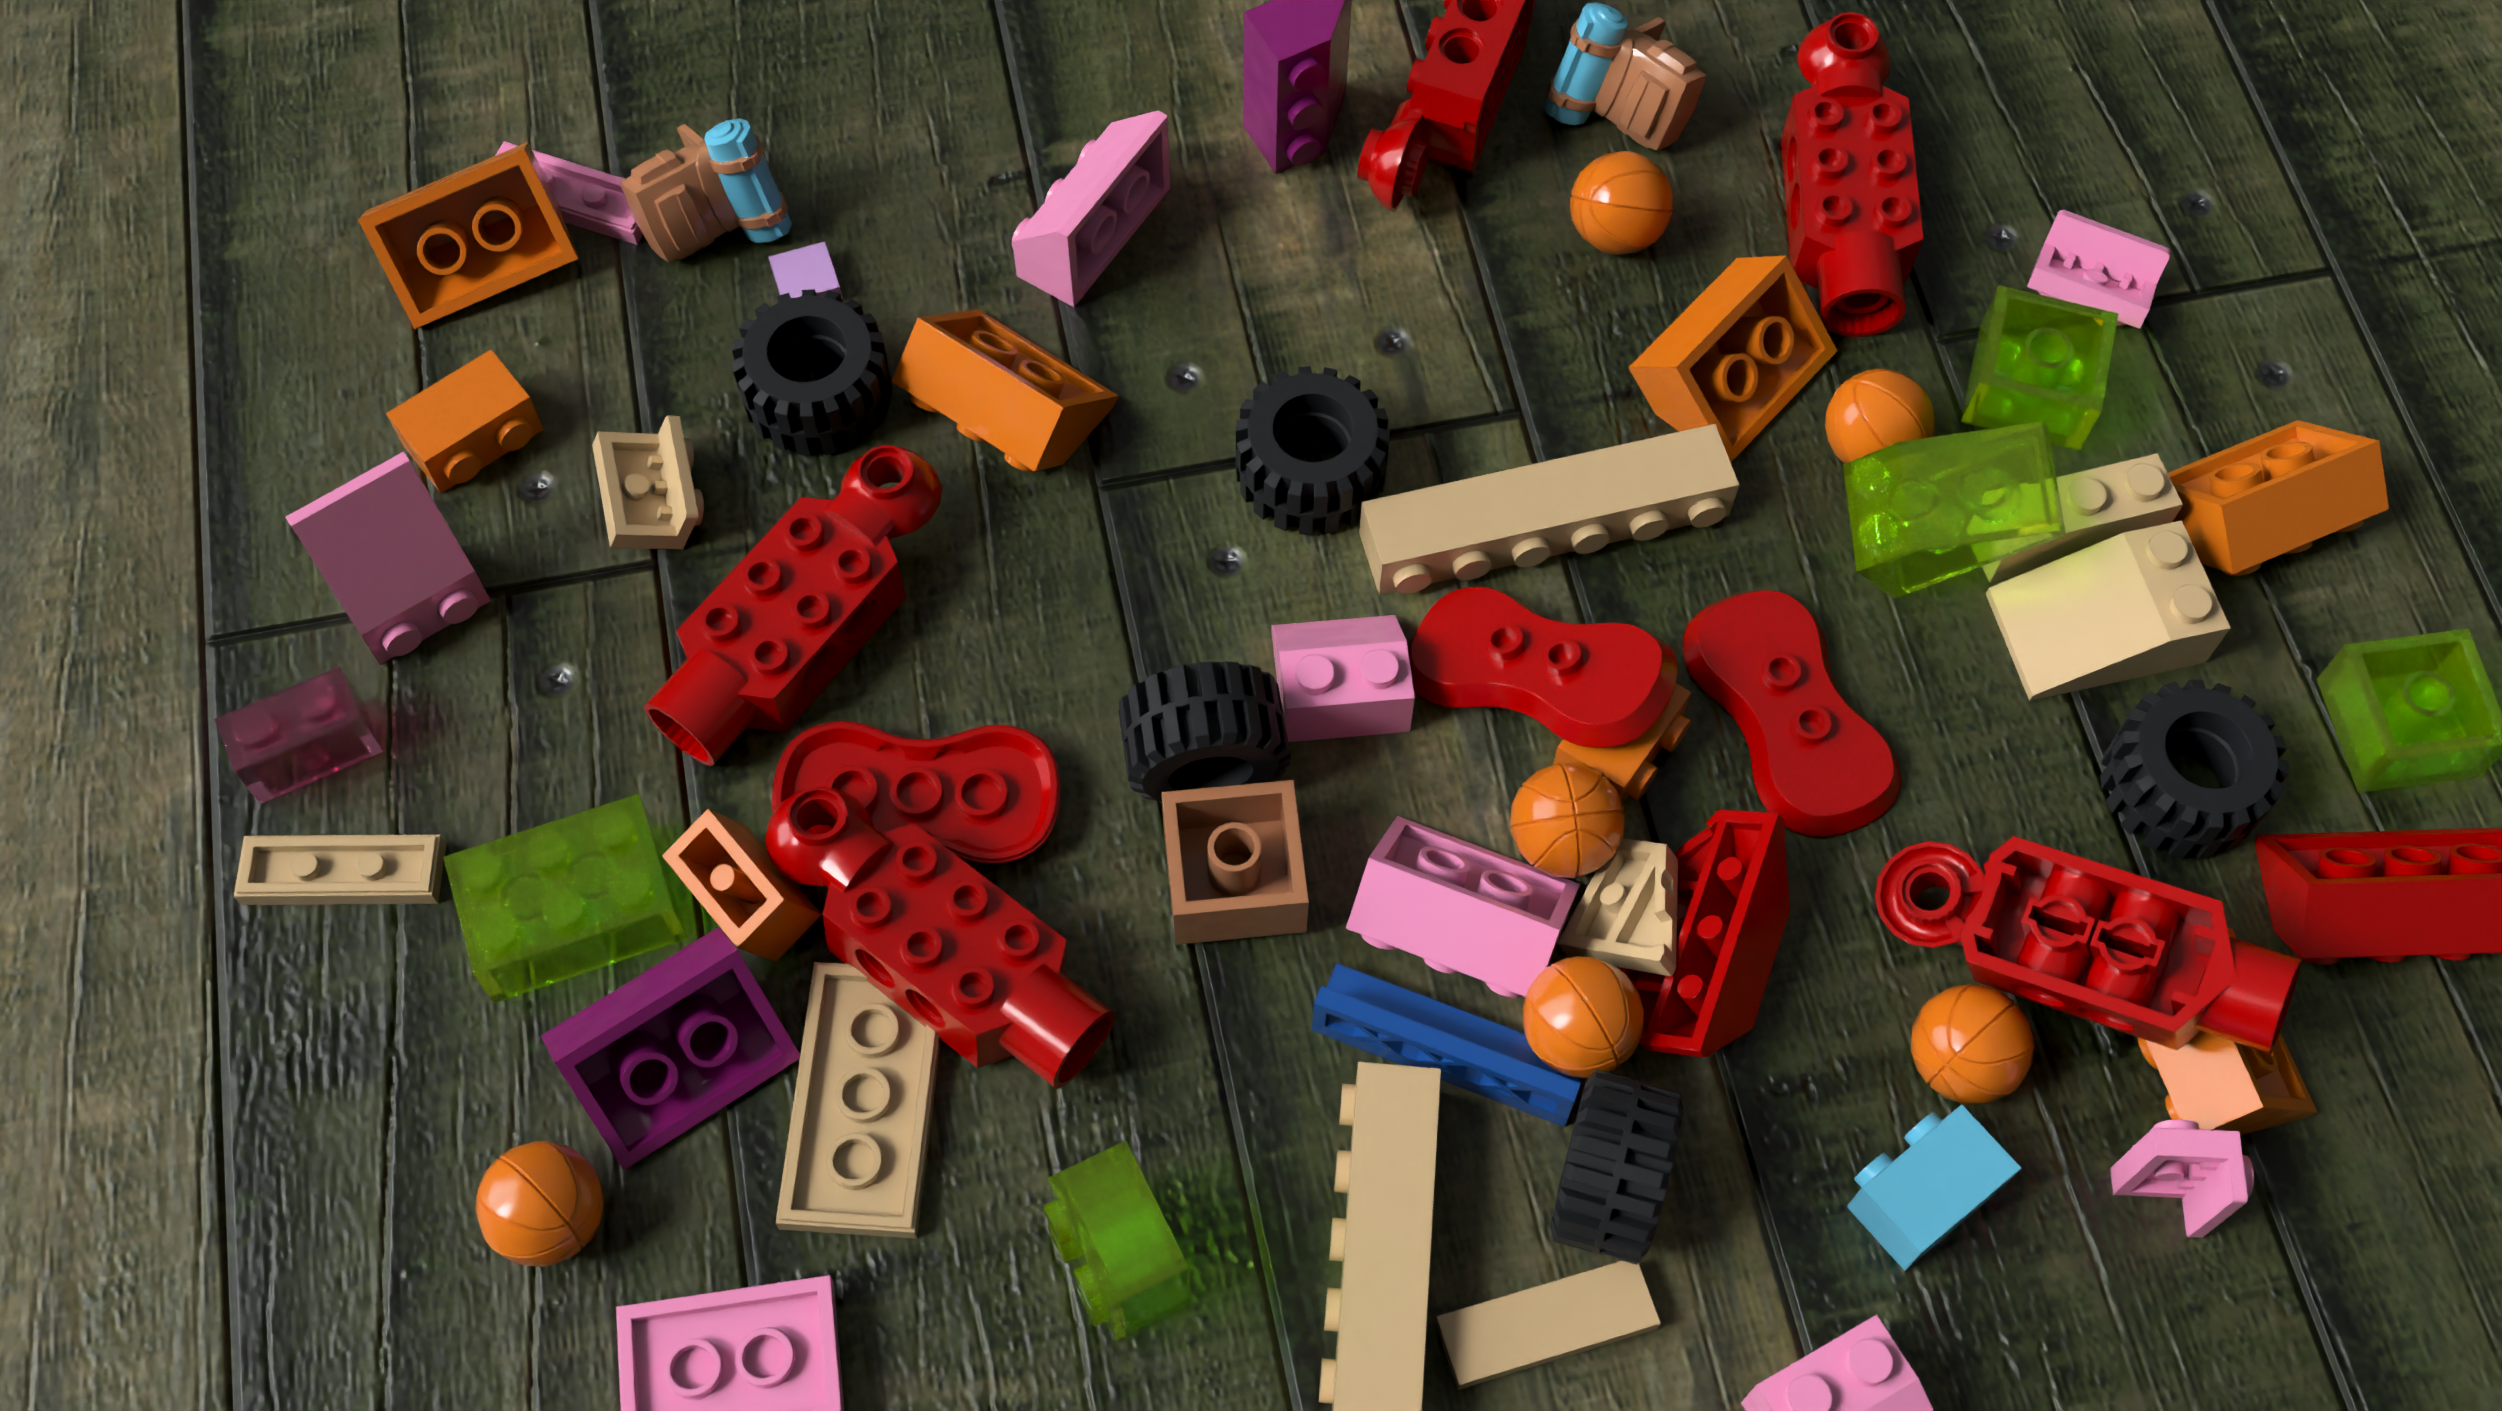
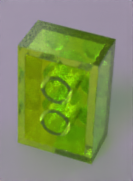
(564, 898)

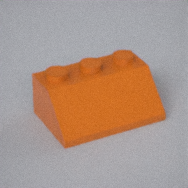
(469, 235)
(1736, 353)
(1001, 388)
(2278, 494)
(2230, 1083)

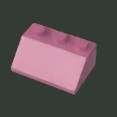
(1095, 208)
(1461, 907)

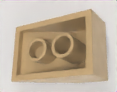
(2110, 613)

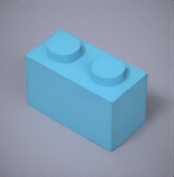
(1931, 1185)

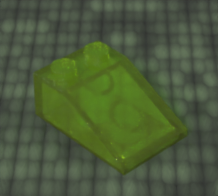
(1951, 504)

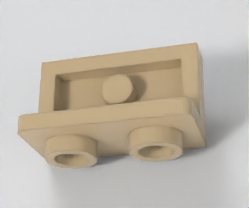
(648, 487)

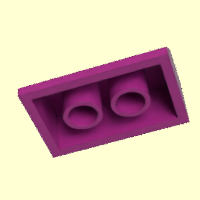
(1294, 77)
(671, 1047)

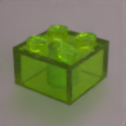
(2040, 364)
(2413, 710)
(1120, 1240)

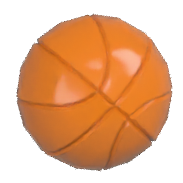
(1621, 203)
(1877, 412)
(1567, 820)
(1583, 1016)
(1972, 1044)
(539, 1203)

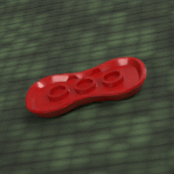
(1577, 680)
(1806, 744)
(975, 792)

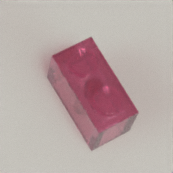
(298, 735)

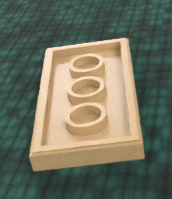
(858, 1112)

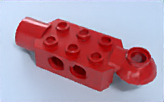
(1453, 96)
(1851, 179)
(795, 607)
(939, 938)
(2092, 942)

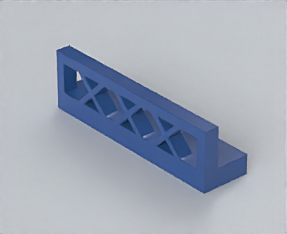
(1436, 1035)

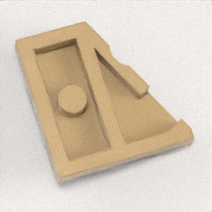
(1629, 911)

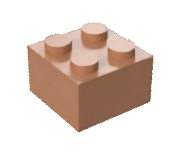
(1235, 862)

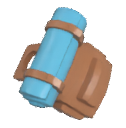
(1626, 77)
(705, 191)

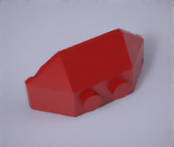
(1727, 935)

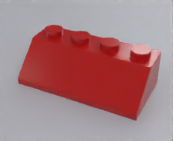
(2384, 893)

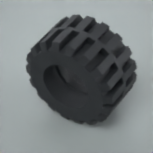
(802, 334)
(1311, 409)
(1203, 729)
(2223, 736)
(1617, 1167)

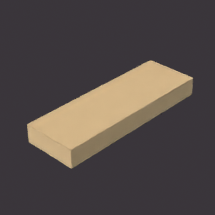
(340, 869)
(1546, 1323)

